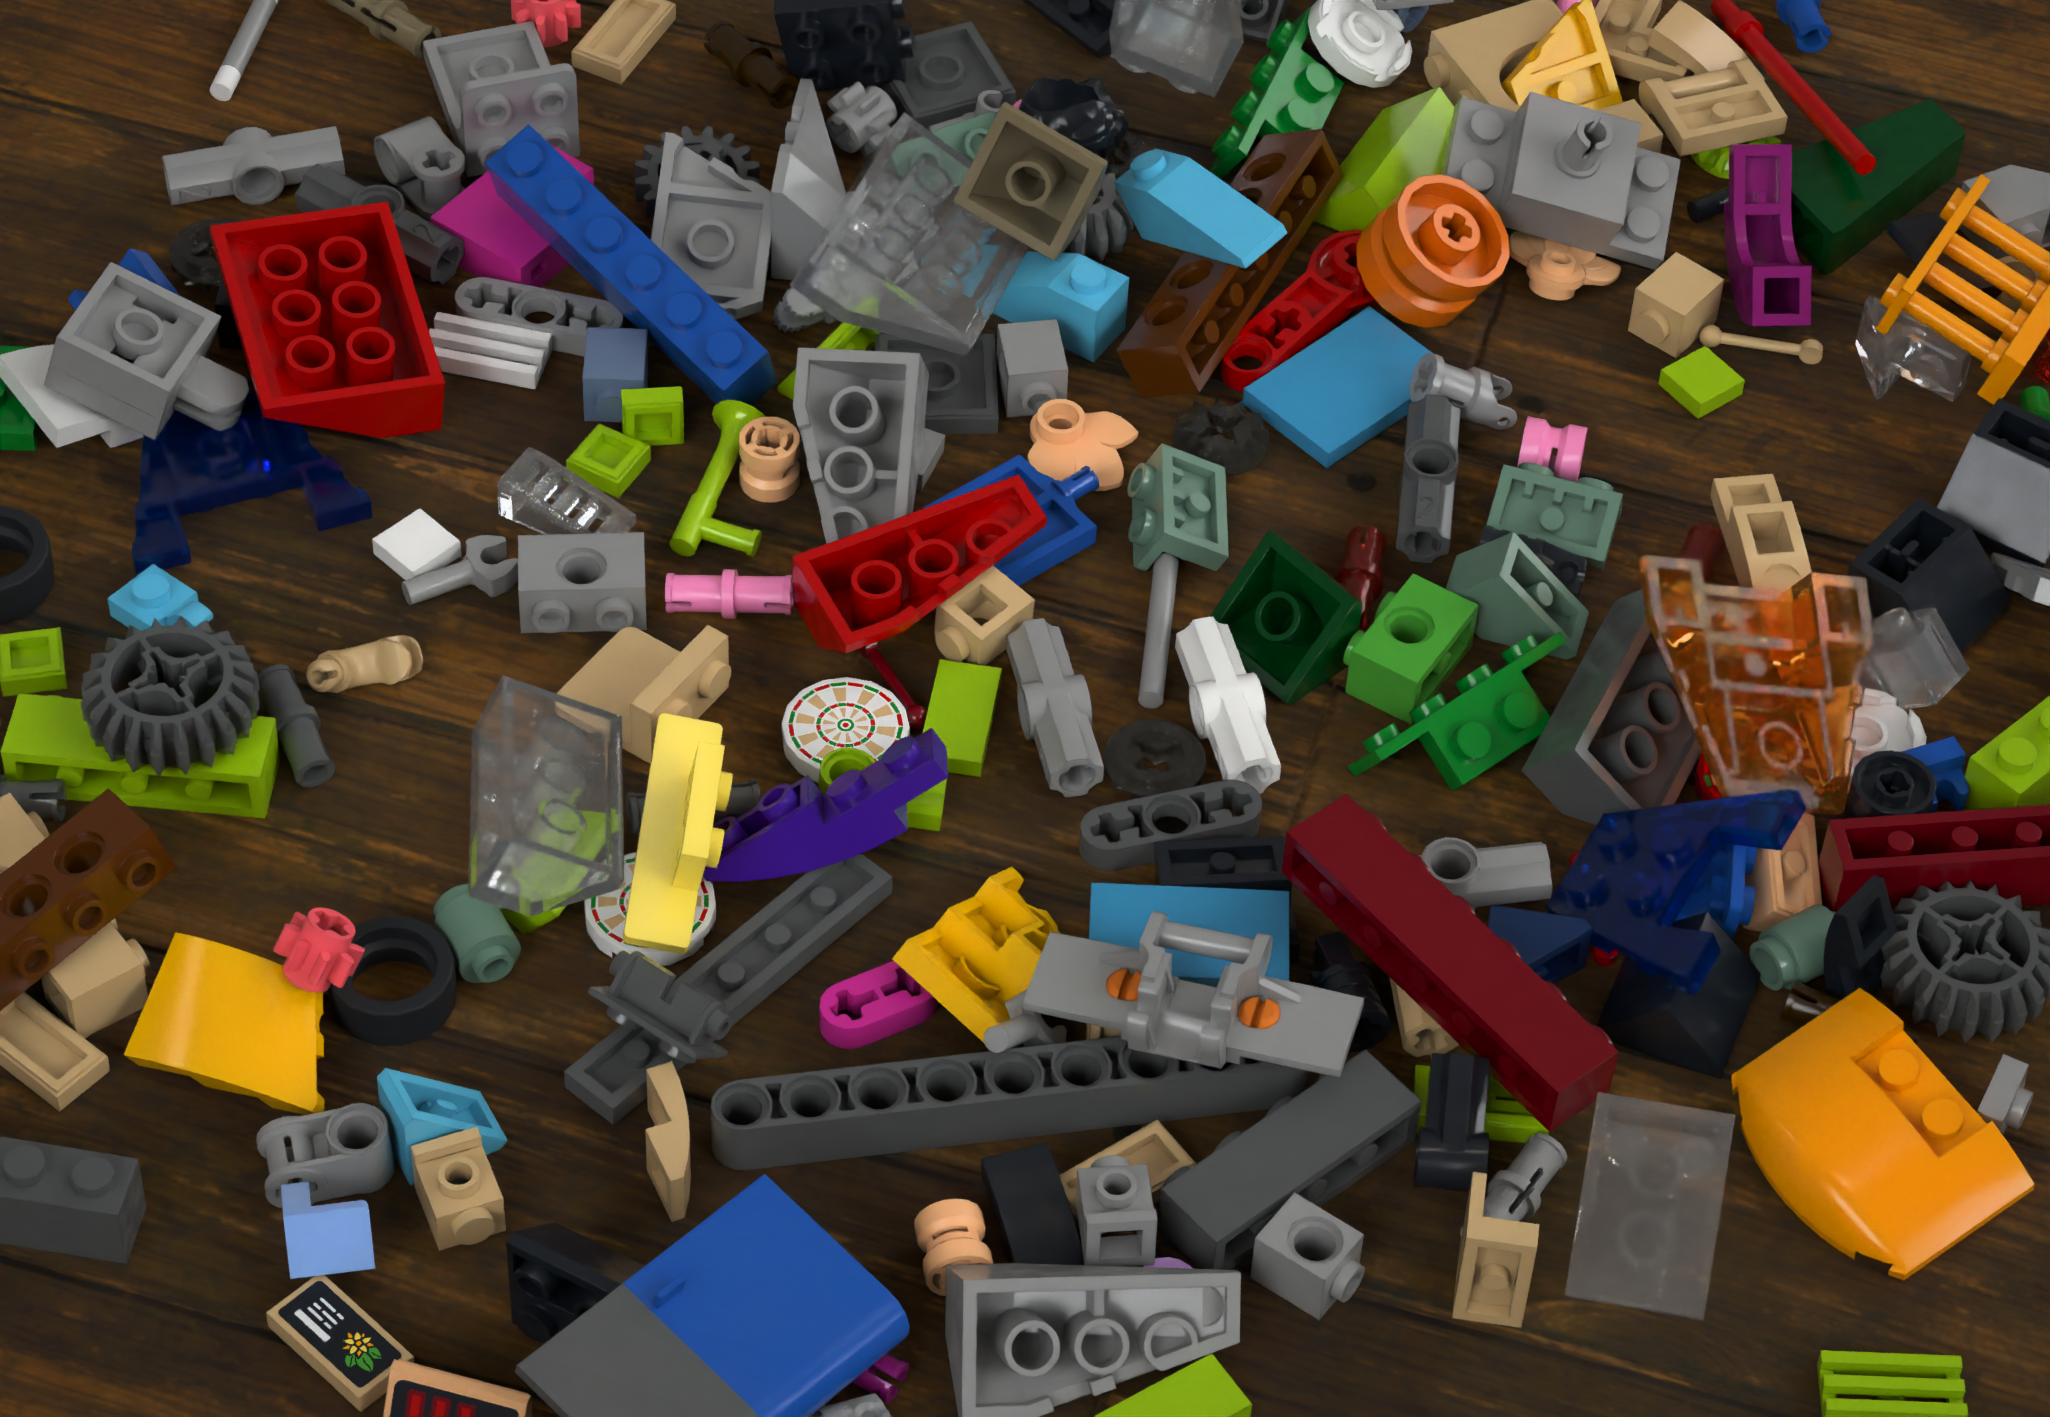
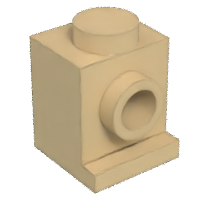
(980, 616)
(457, 1189)

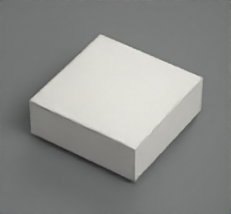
(416, 546)

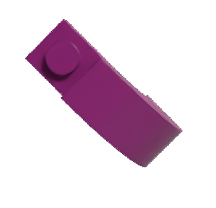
(1761, 254)

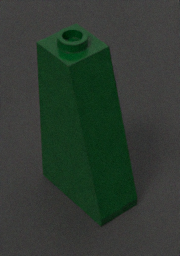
(1844, 211)

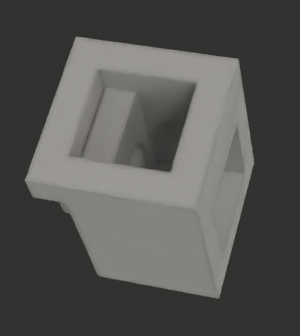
(1114, 1199)

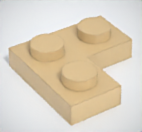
(1626, 31)

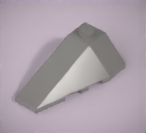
(804, 185)
(861, 433)
(1058, 1332)

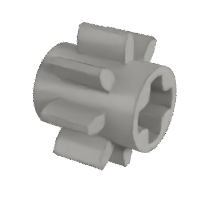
(860, 118)

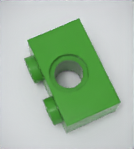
(1410, 647)

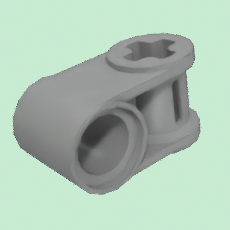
(421, 164)
(328, 1152)

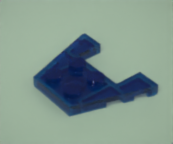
(202, 469)
(1646, 865)

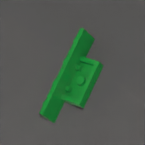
(1287, 96)
(1479, 725)

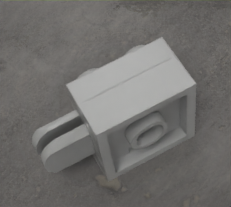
(170, 353)

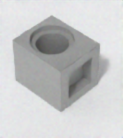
(1030, 365)
(1305, 1232)

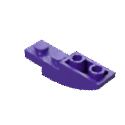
(805, 829)

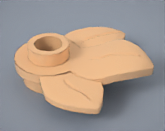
(1559, 268)
(1072, 439)

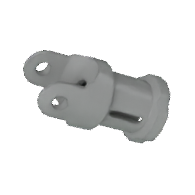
(1465, 389)

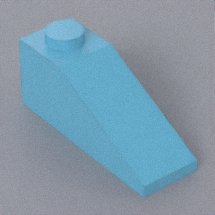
(1194, 210)
(1075, 291)

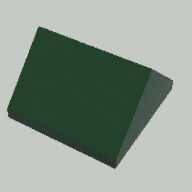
(1288, 619)

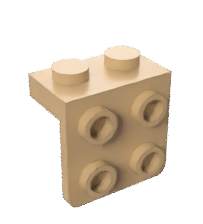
(646, 678)

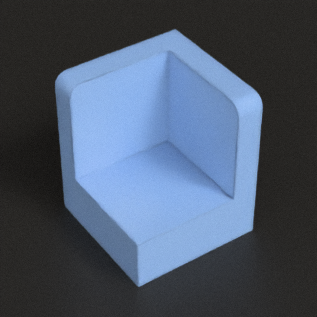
(325, 1236)

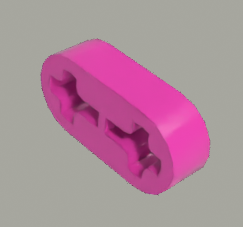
(879, 1003)

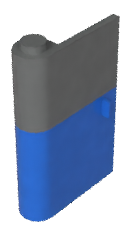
(726, 1322)

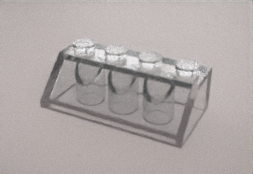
(544, 800)

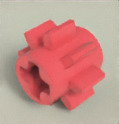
(549, 17)
(318, 949)

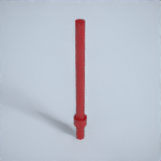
(1749, 36)

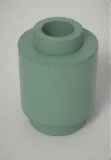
(477, 936)
(1792, 948)

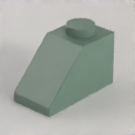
(1517, 596)

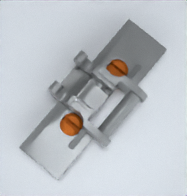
(1189, 1020)

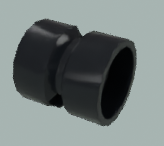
(1890, 785)

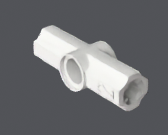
(1227, 704)

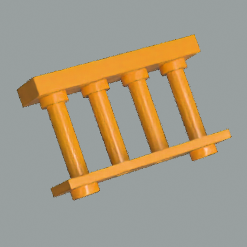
(2020, 330)

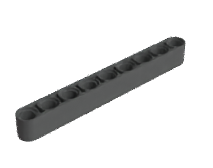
(977, 1101)

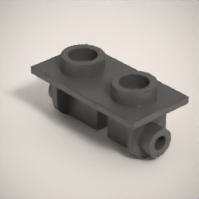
(640, 1001)

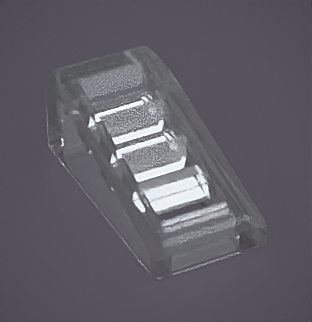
(536, 479)

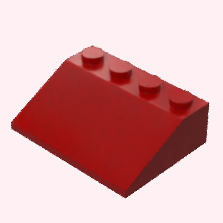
(332, 321)

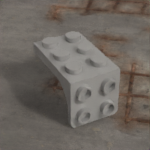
(499, 84)

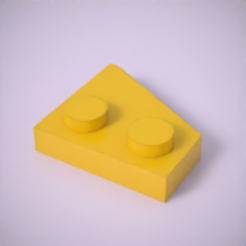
(1568, 64)

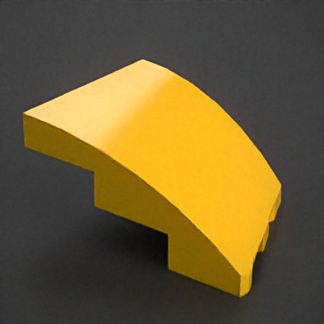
(980, 952)
(232, 1025)

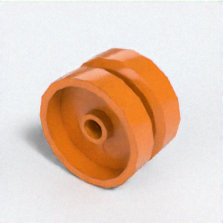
(1432, 251)

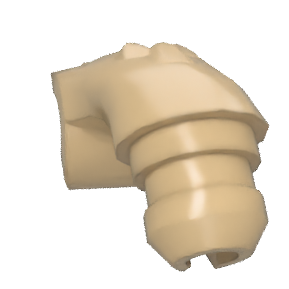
(371, 663)

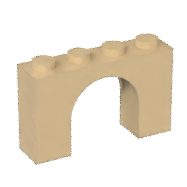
(1481, 52)

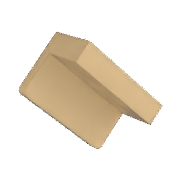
(1493, 1264)

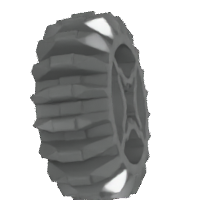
(170, 696)
(1967, 961)

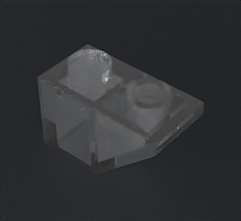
(1913, 658)

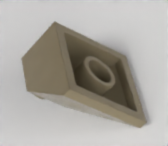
(1031, 182)

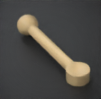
(1809, 351)

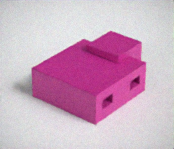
(497, 238)

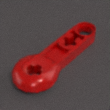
(1309, 305)

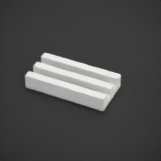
(488, 343)

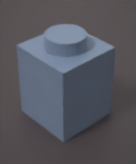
(612, 362)

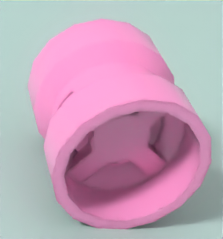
(1540, 440)

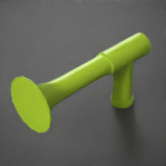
(697, 518)

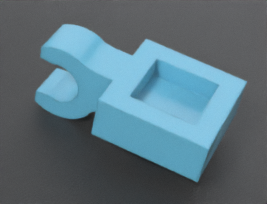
(157, 596)

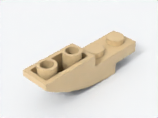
(1760, 532)

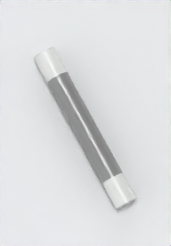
(242, 49)

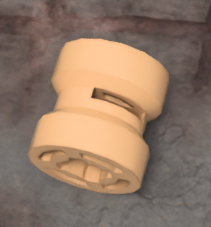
(769, 459)
(950, 1236)

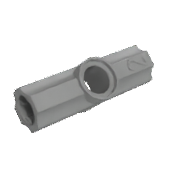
(250, 165)
(1054, 708)
(1491, 873)

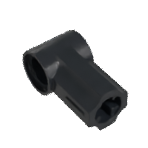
(1453, 1134)

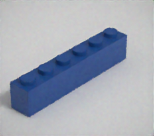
(630, 270)

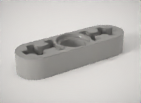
(501, 296)

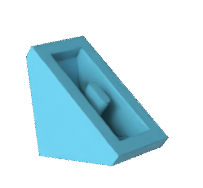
(429, 1109)

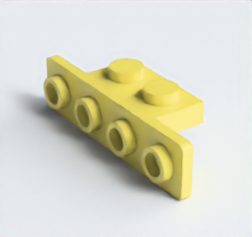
(677, 832)

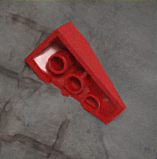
(908, 566)

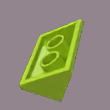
(1393, 152)

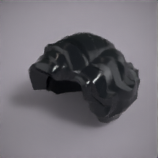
(1077, 112)

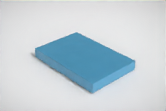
(1340, 387)
(1123, 911)

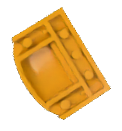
(1873, 1139)

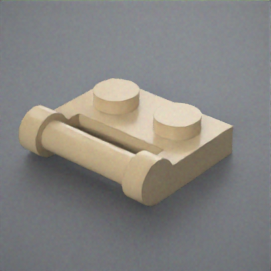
(1714, 108)

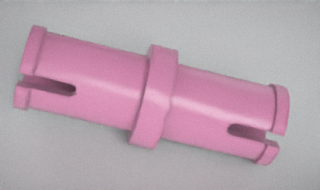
(729, 593)

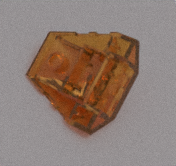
(1765, 675)

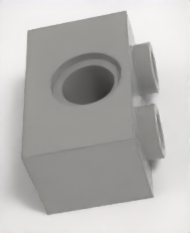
(581, 582)

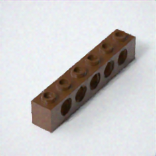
(1209, 301)
(73, 888)

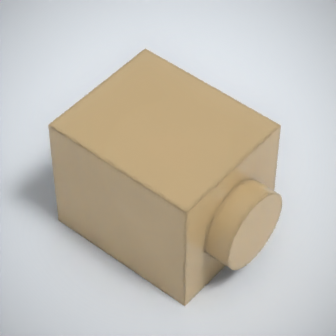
(1675, 304)

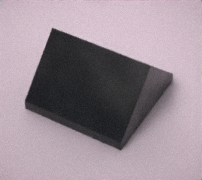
(1678, 1026)

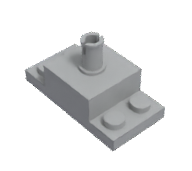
(1566, 175)

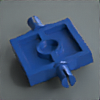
(1066, 526)

